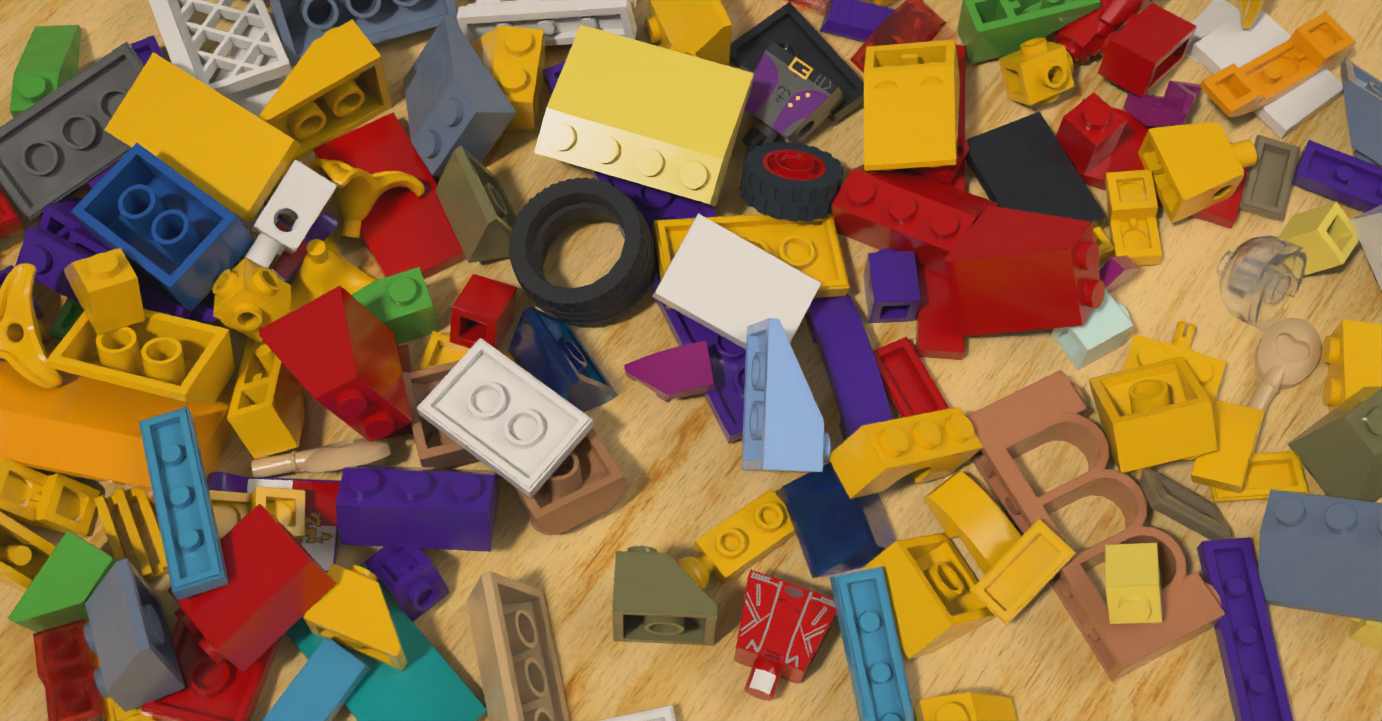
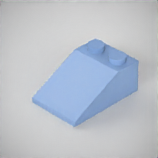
(780, 414)

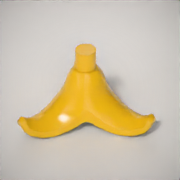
(359, 190)
(323, 271)
(22, 332)

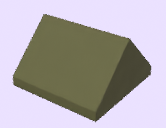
(476, 207)

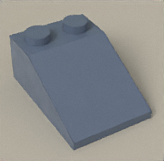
(453, 100)

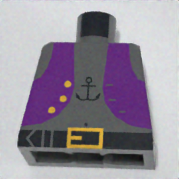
(787, 99)

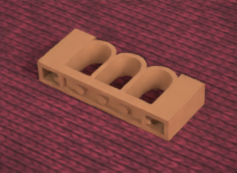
(1052, 412)

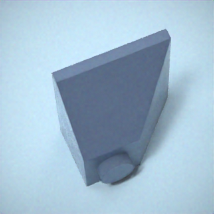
(1364, 111)

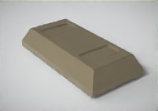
(1269, 179)
(1183, 506)

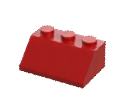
(906, 213)

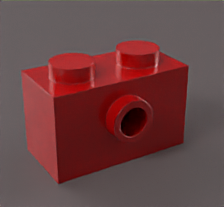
(1145, 49)

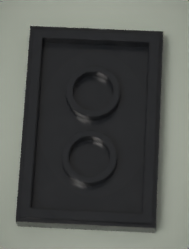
(1030, 172)

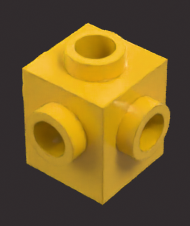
(1037, 72)
(250, 298)

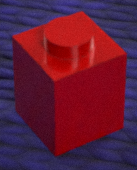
(1090, 132)
(482, 312)

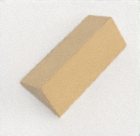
(515, 651)

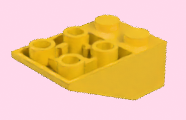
(911, 105)

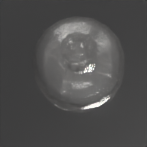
(1259, 277)

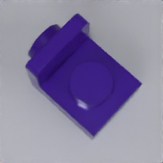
(408, 579)

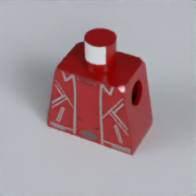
(780, 632)

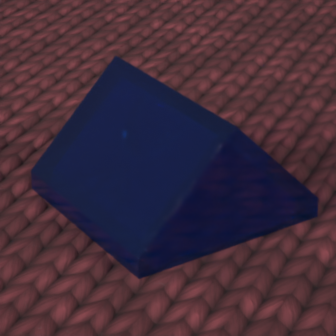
(559, 360)
(831, 527)

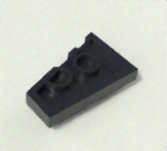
(798, 37)

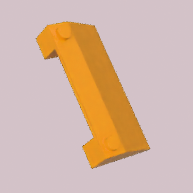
(94, 426)

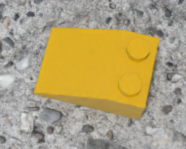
(330, 90)

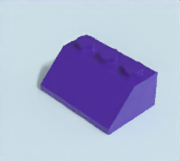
(417, 507)

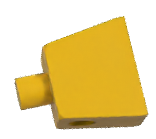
(1194, 166)

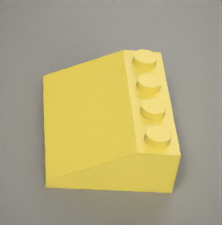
(645, 114)

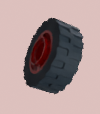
(790, 181)

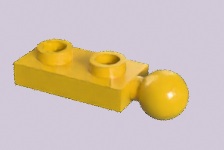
(740, 540)

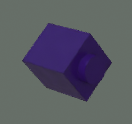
(891, 286)

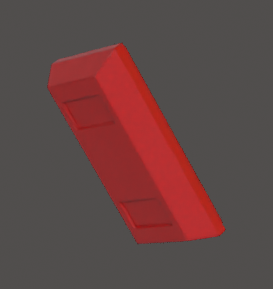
(907, 379)

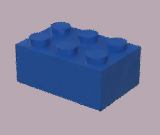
(164, 226)

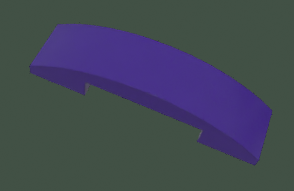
(848, 362)

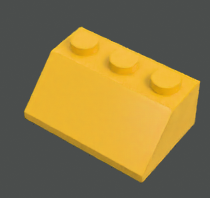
(154, 356)

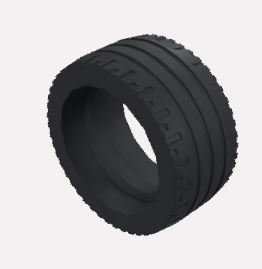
(554, 212)

